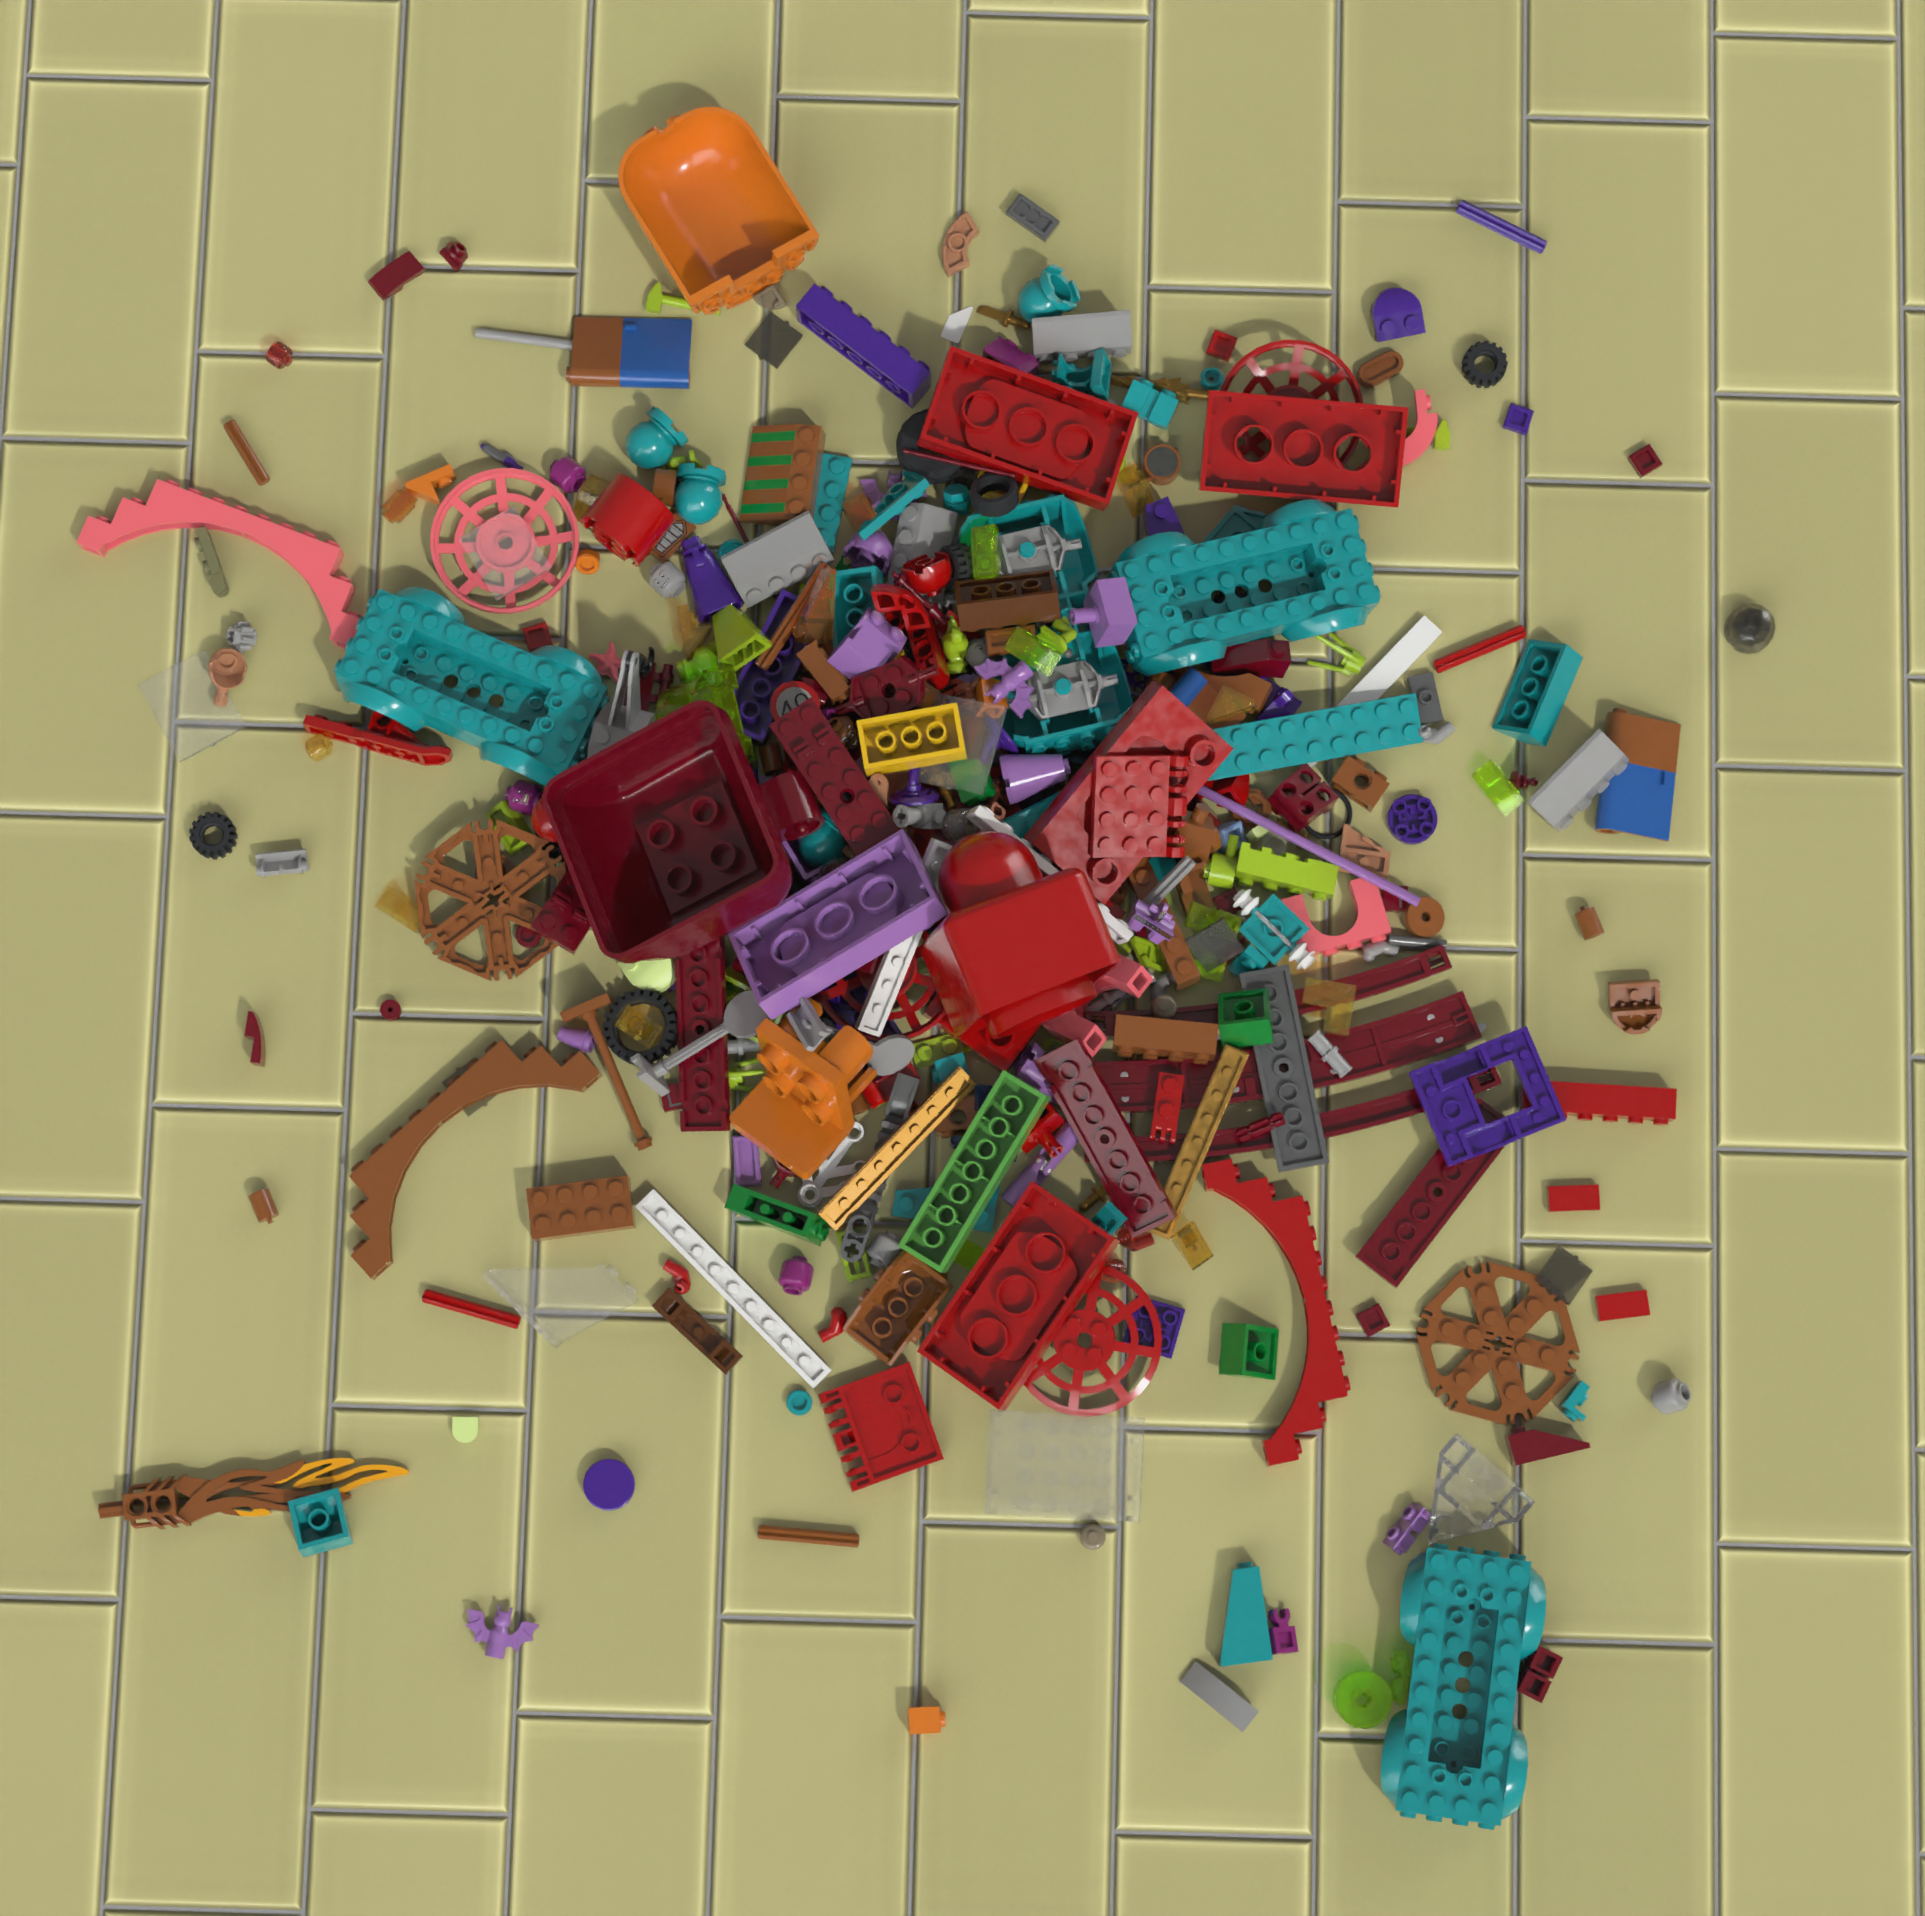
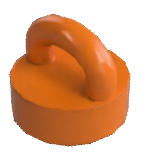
(587, 561)

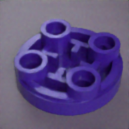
(1412, 819)
(609, 1484)

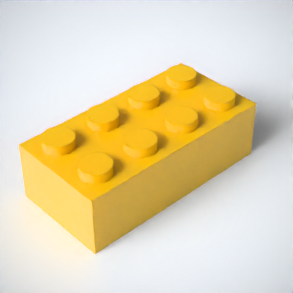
(911, 739)

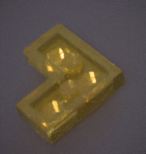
(1337, 999)

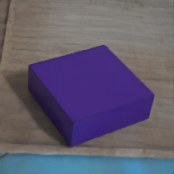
(1518, 419)

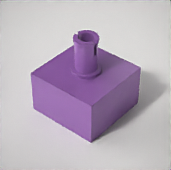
(1108, 612)

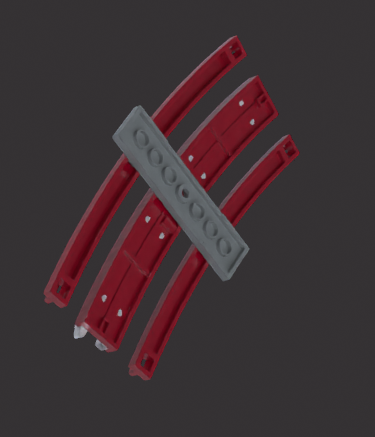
(1292, 1068)

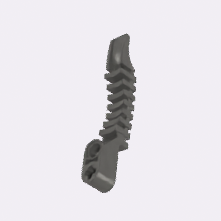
(896, 1113)

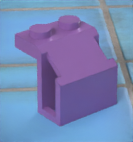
(867, 645)

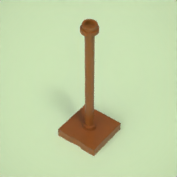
(588, 1013)

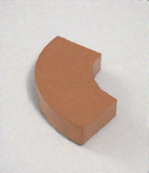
(956, 243)

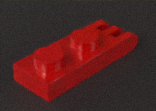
(1167, 1106)

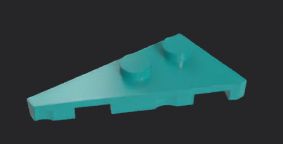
(895, 501)

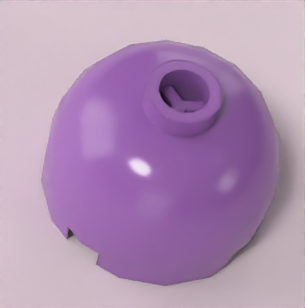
(872, 552)

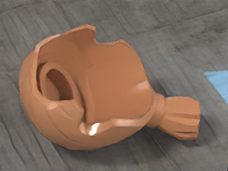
(226, 671)

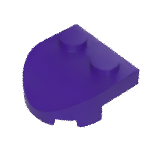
(1396, 314)

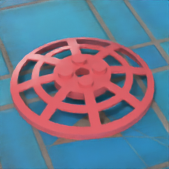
(502, 498)

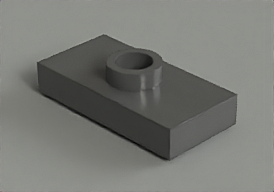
(1032, 217)
(1427, 698)

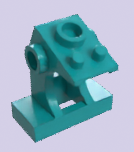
(1088, 380)

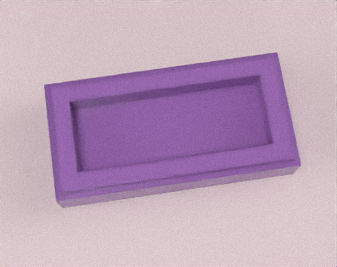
(746, 1162)

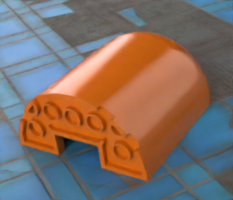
(714, 207)

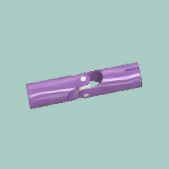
(1039, 1167)

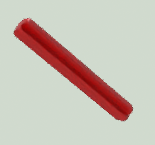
(1479, 648)
(471, 1308)

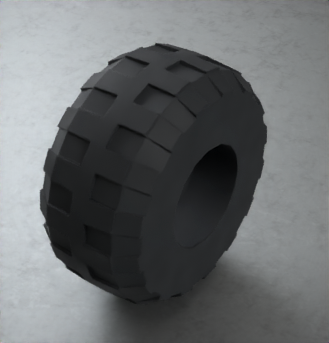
(934, 471)

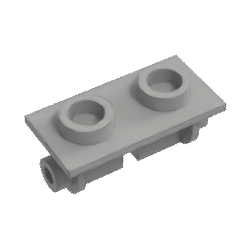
(282, 862)

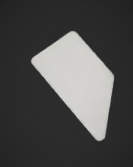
(956, 324)

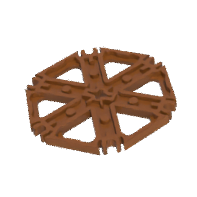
(471, 890)
(1480, 1360)

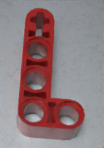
(926, 650)

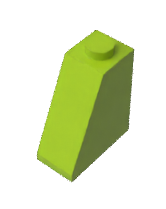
(737, 637)

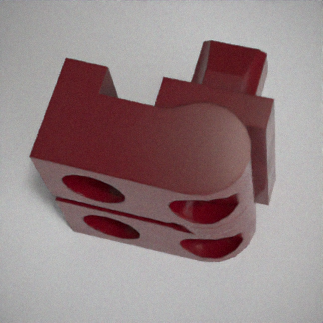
(1300, 800)
(1536, 1672)

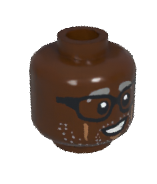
(846, 731)

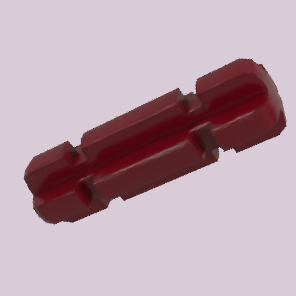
(1260, 1126)

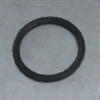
(1339, 832)

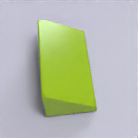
(505, 814)

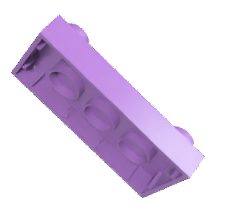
(837, 924)

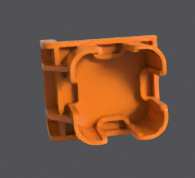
(805, 1096)

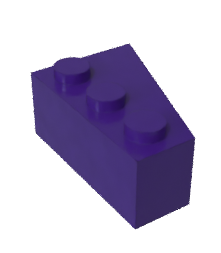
(1161, 518)

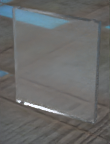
(504, 553)

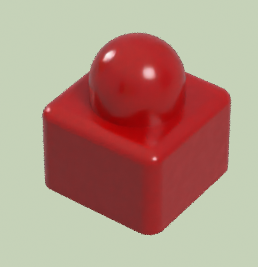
(1013, 940)

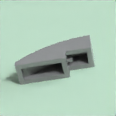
(1219, 1696)

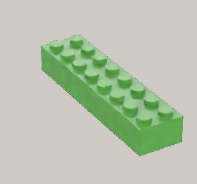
(974, 1171)

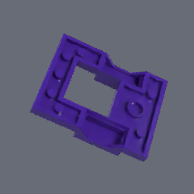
(1455, 1112)

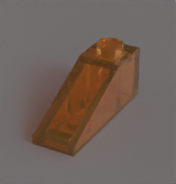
(816, 615)

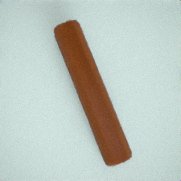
(246, 452)

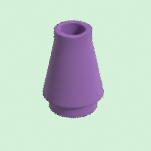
(577, 1038)

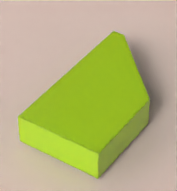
(1148, 953)

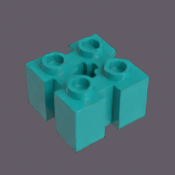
(1151, 404)

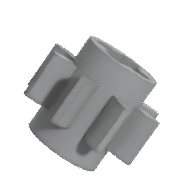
(241, 636)

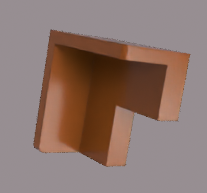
(1194, 889)

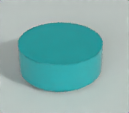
(799, 1402)

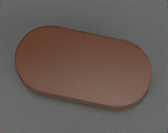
(1380, 369)

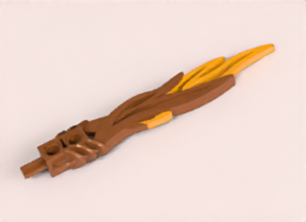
(203, 1489)

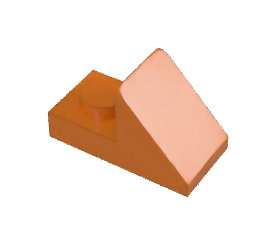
(424, 486)

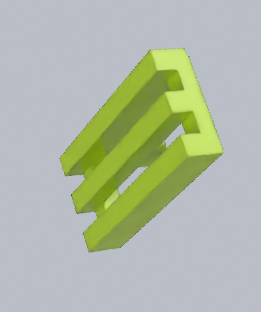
(858, 1275)

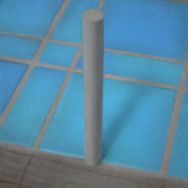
(523, 338)

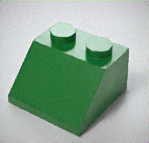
(1245, 1018)
(1248, 1351)

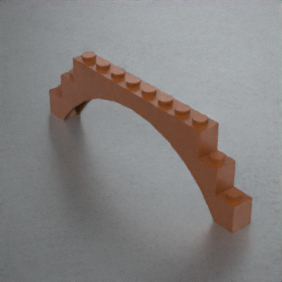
(385, 1170)

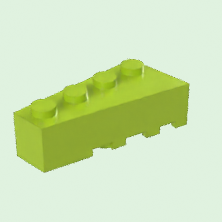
(1285, 872)

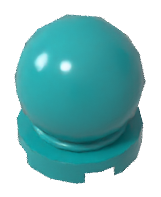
(1047, 295)
(653, 441)
(698, 495)
(822, 844)

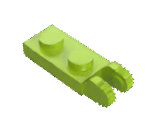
(935, 1049)

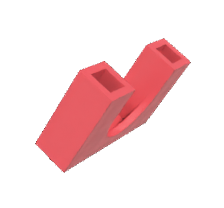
(1369, 925)
(1126, 976)

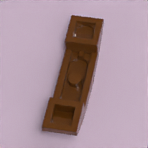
(697, 1331)

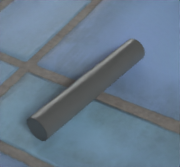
(1415, 941)

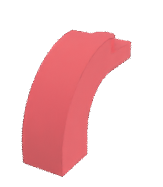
(1424, 431)

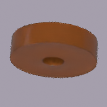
(1434, 920)

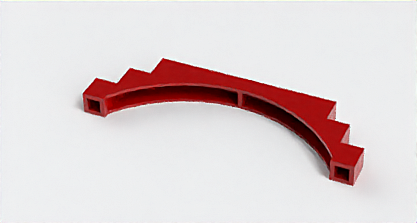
(1289, 1227)

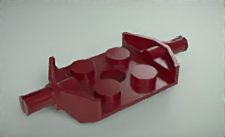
(869, 694)

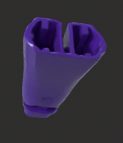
(707, 581)

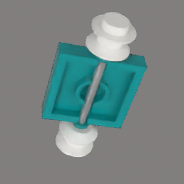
(1274, 929)

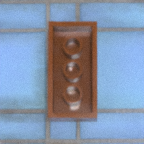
(1165, 1038)
(581, 1208)

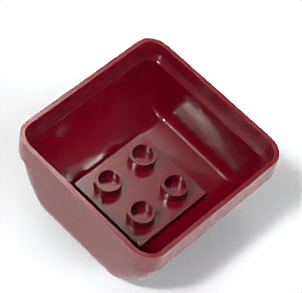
(676, 835)

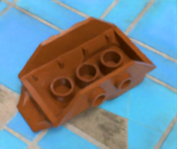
(897, 1307)

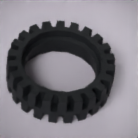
(636, 998)

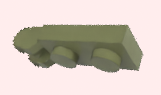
(212, 563)

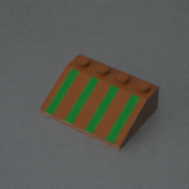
(782, 473)

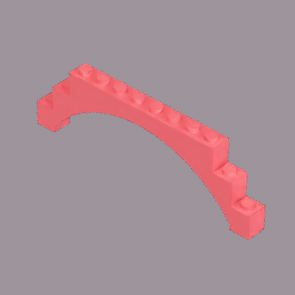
(178, 508)

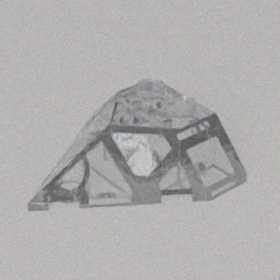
(1472, 1493)

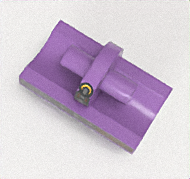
(1154, 918)

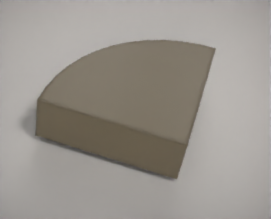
(770, 298)

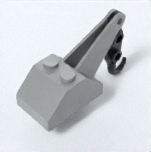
(618, 720)

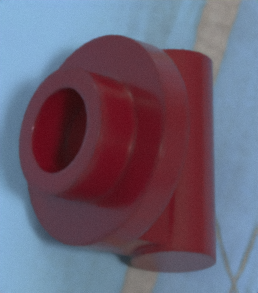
(454, 254)

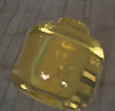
(318, 747)

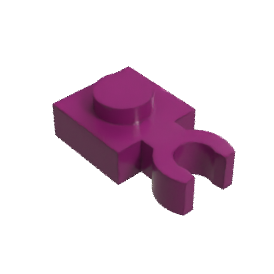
(1282, 1636)

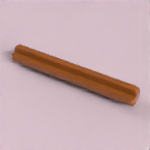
(808, 1536)

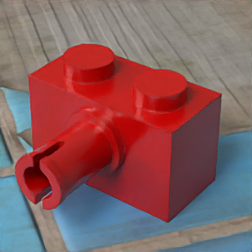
(1042, 1132)

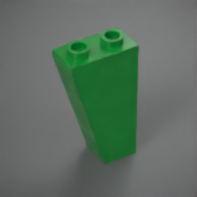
(777, 1215)

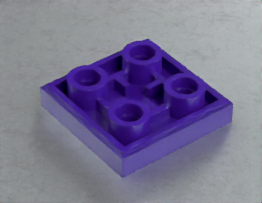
(1170, 1320)

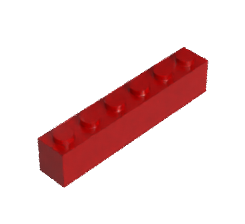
(1613, 1102)

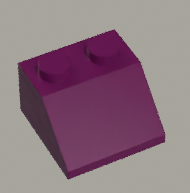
(1007, 353)

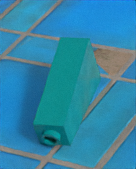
(1245, 1623)

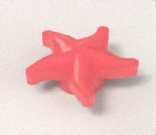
(608, 663)

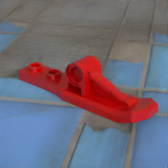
(389, 740)

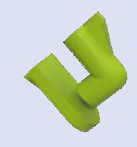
(676, 461)
(1056, 641)

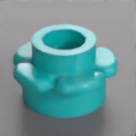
(1214, 373)

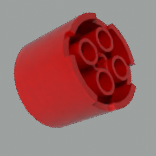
(628, 519)

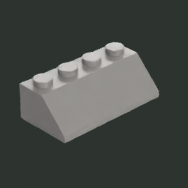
(1081, 335)
(919, 532)
(777, 559)
(1579, 781)

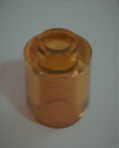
(398, 506)

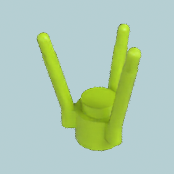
(1352, 658)
(737, 1074)

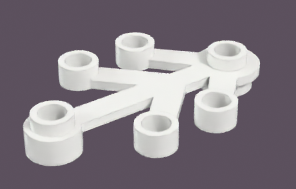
(830, 1170)

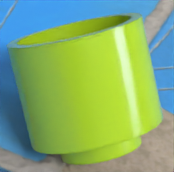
(1221, 868)

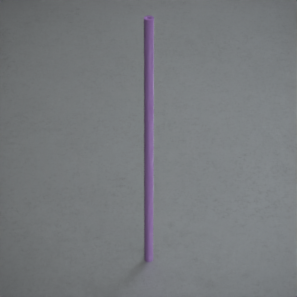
(1309, 845)

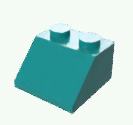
(320, 1522)

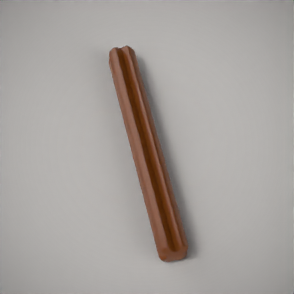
(786, 626)

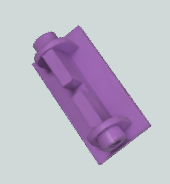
(1413, 1518)

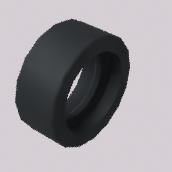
(997, 506)

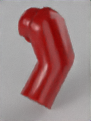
(680, 1274)
(838, 1320)

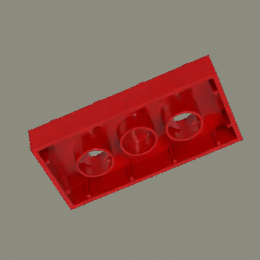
(1303, 448)

